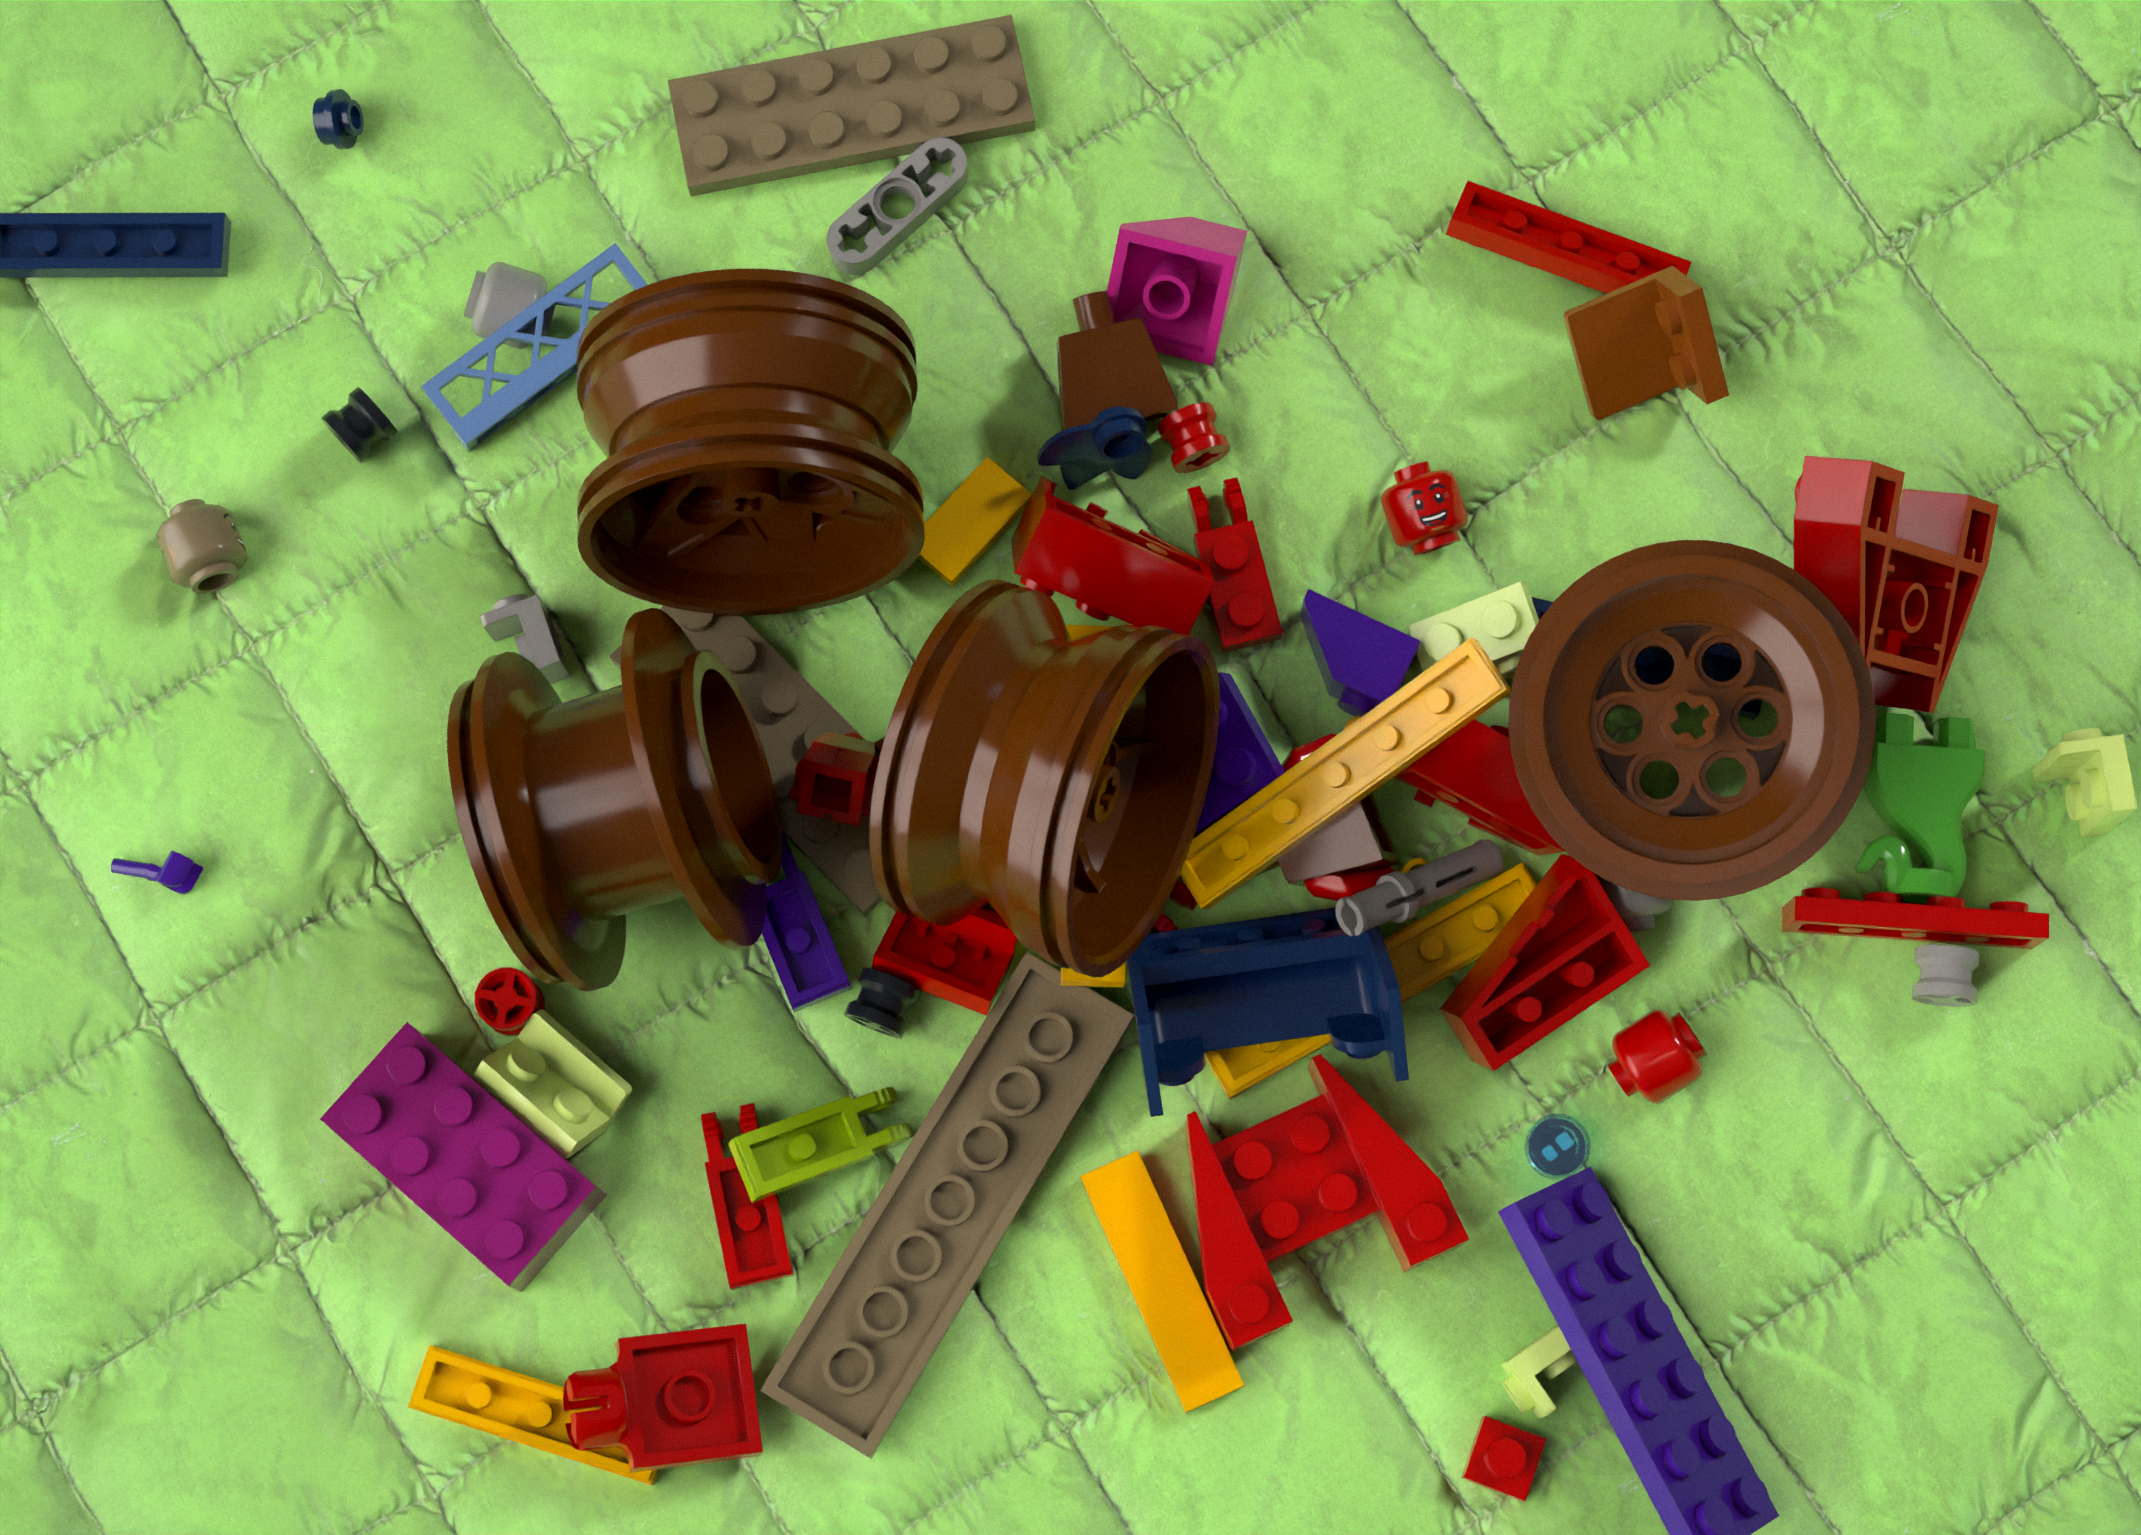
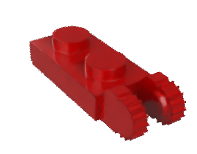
(1241, 591)
(749, 1232)

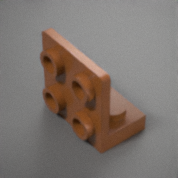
(1645, 343)

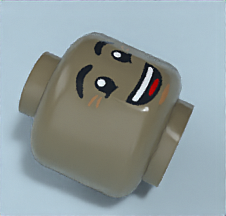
(201, 546)

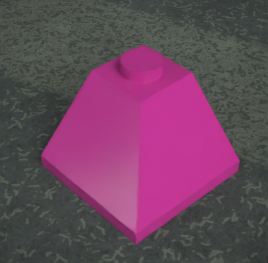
(1177, 281)

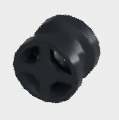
(359, 424)
(882, 1002)

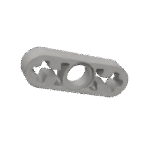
(855, 220)

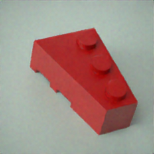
(1107, 565)

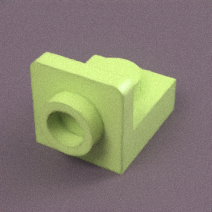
(1546, 1354)

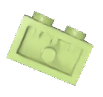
(1497, 620)
(2099, 777)
(554, 1084)

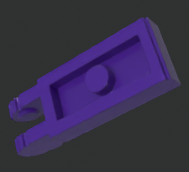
(801, 940)

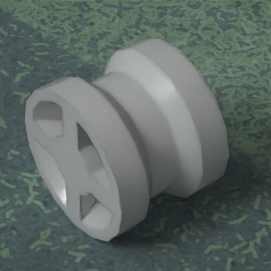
(1945, 975)

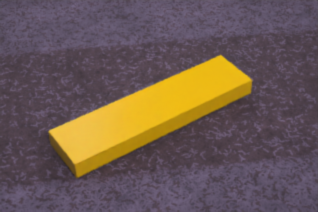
(1161, 1281)
(507, 1407)

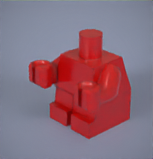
(836, 778)

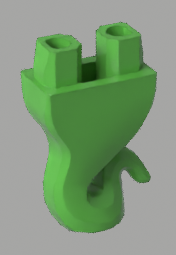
(1922, 799)

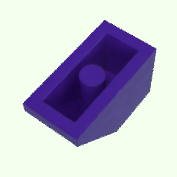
(1356, 654)

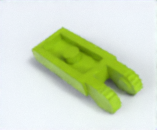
(813, 1144)

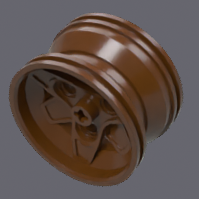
(748, 443)
(1044, 775)

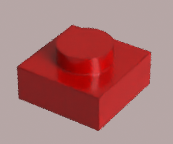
(1503, 1458)

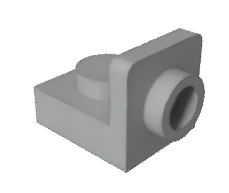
(538, 642)

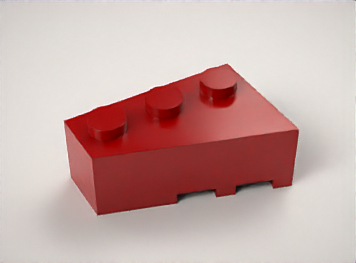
(1478, 778)
(1543, 967)

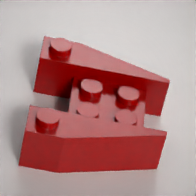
(1893, 570)
(1299, 1184)

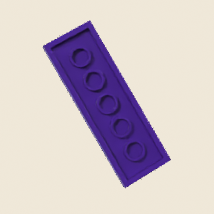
(1637, 1360)

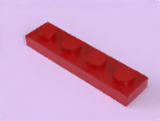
(1554, 241)
(1940, 921)

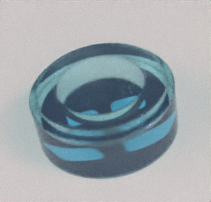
(1557, 1146)

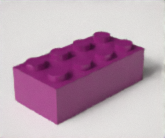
(463, 1157)

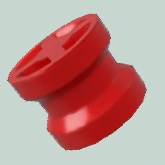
(1193, 437)
(497, 997)

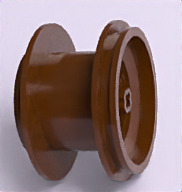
(1686, 601)
(613, 802)

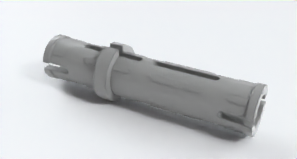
(1400, 895)

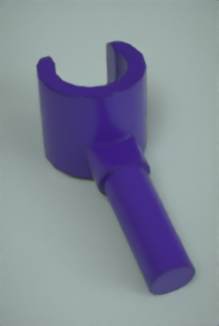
(176, 874)

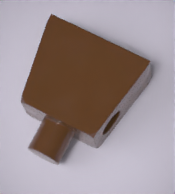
(1109, 366)

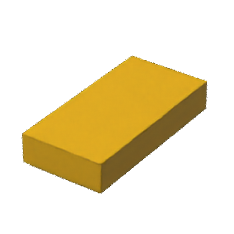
(971, 520)

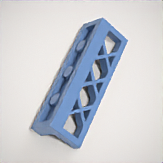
(543, 374)

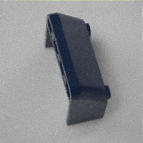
(1261, 986)

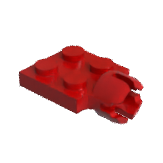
(669, 1400)

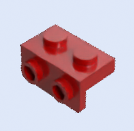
(951, 961)

